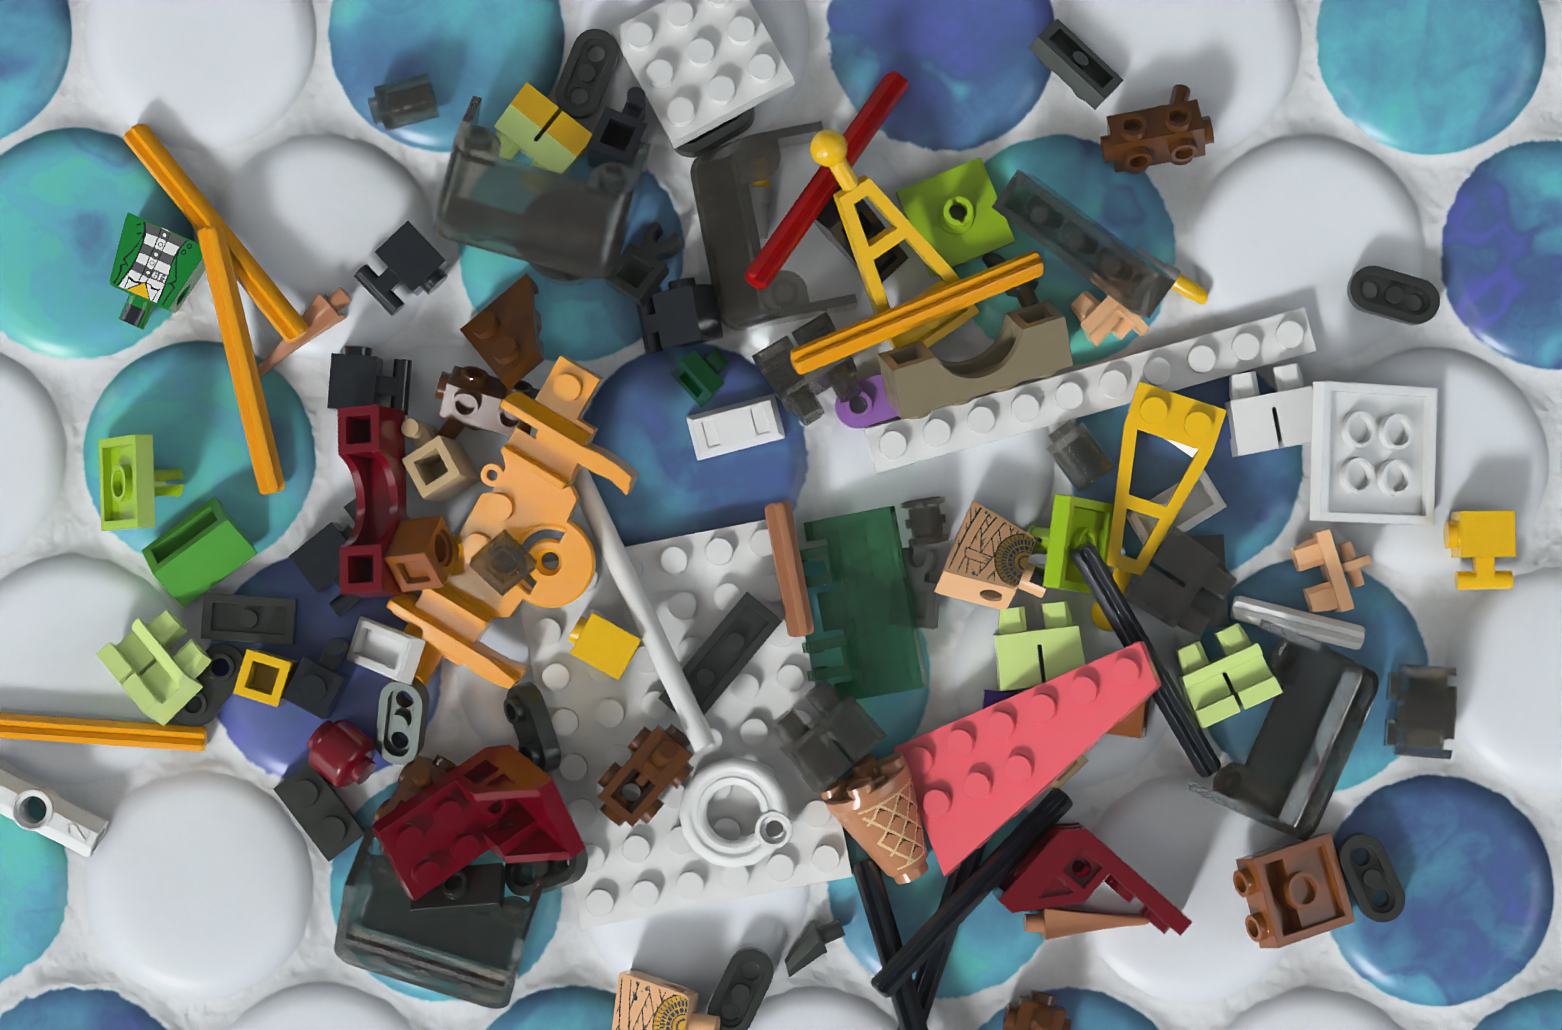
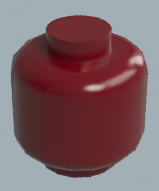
(342, 753)

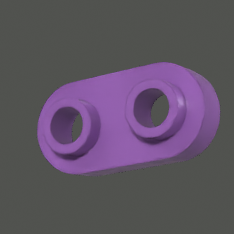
(877, 406)

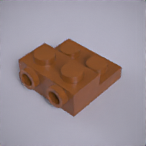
(1293, 891)

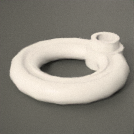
(772, 803)

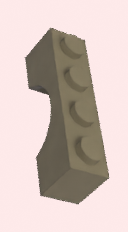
(1028, 347)

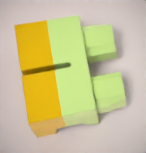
(541, 132)

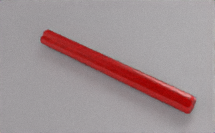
(824, 183)

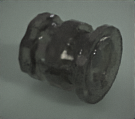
(925, 521)

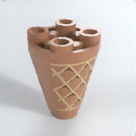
(882, 814)

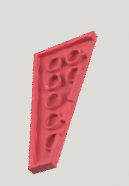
(1004, 756)

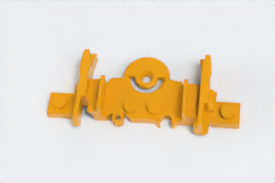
(527, 497)

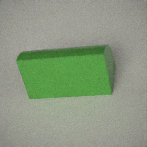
(198, 552)

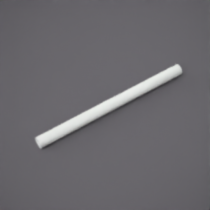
(643, 613)

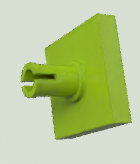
(957, 214)
(131, 482)
(1072, 524)

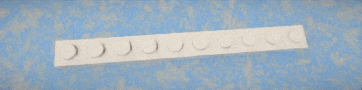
(1090, 390)

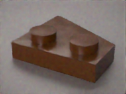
(509, 332)

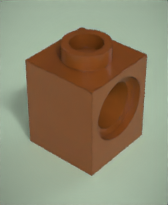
(421, 553)

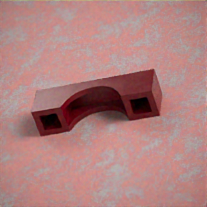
(373, 451)

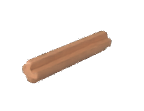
(789, 569)

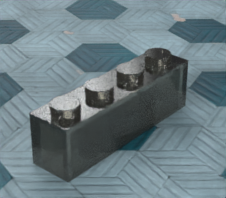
(1083, 244)

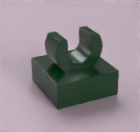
(701, 376)

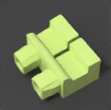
(1018, 652)
(1242, 668)
(152, 671)

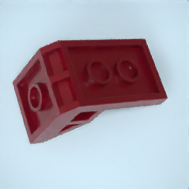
(481, 805)
(1047, 878)

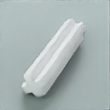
(1301, 622)

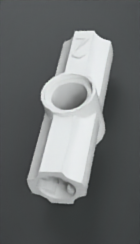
(63, 820)

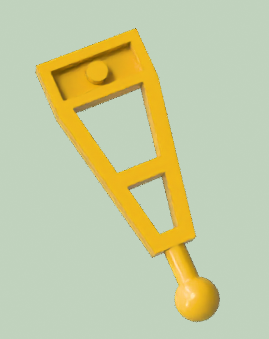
(829, 150)
(1174, 419)

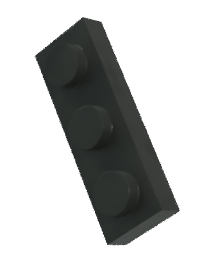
(727, 651)

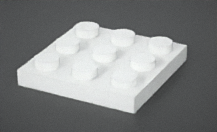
(701, 63)
(1373, 453)

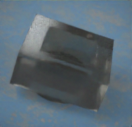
(503, 562)

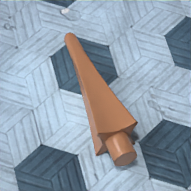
(319, 316)
(1061, 922)

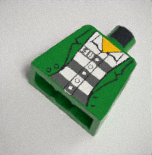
(154, 269)

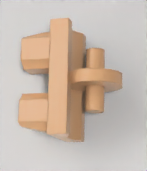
(1104, 317)
(1322, 552)

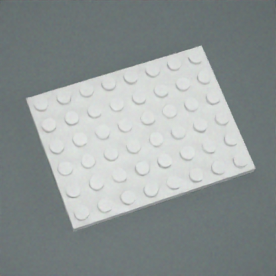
(595, 718)

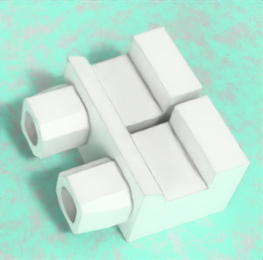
(1271, 419)

